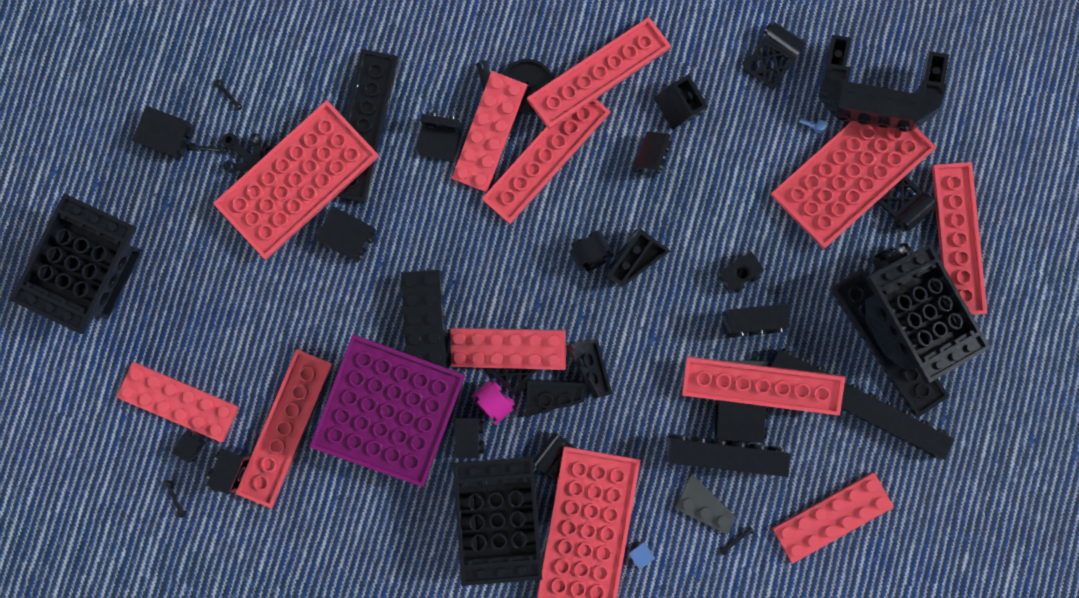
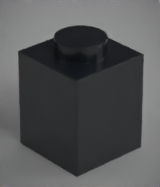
(189, 446)

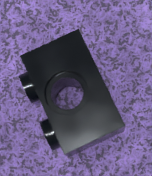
(729, 274)

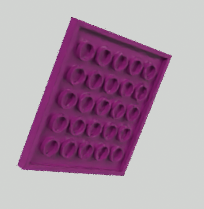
(387, 410)

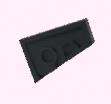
(591, 365)
(552, 394)

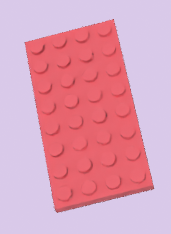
(849, 177)
(296, 180)
(588, 525)

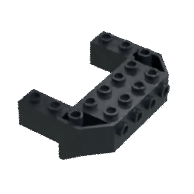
(878, 104)

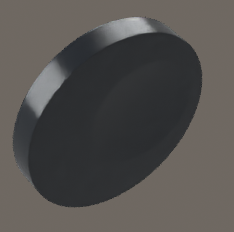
(531, 73)

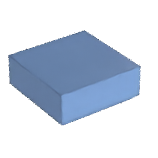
(641, 555)

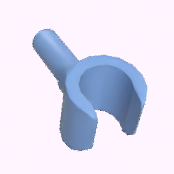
(819, 127)

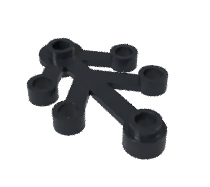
(251, 160)

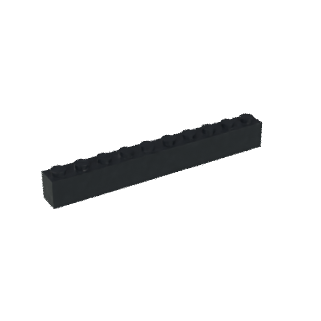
(877, 413)

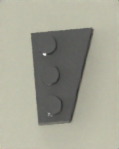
(704, 506)

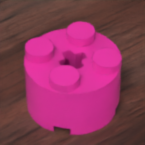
(492, 402)

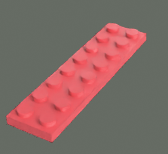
(598, 73)
(542, 161)
(960, 232)
(763, 385)
(284, 429)

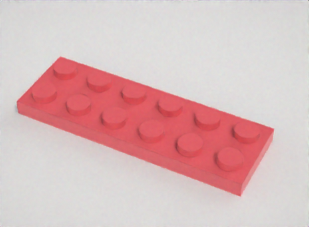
(489, 131)
(508, 348)
(178, 402)
(832, 517)

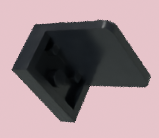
(439, 136)

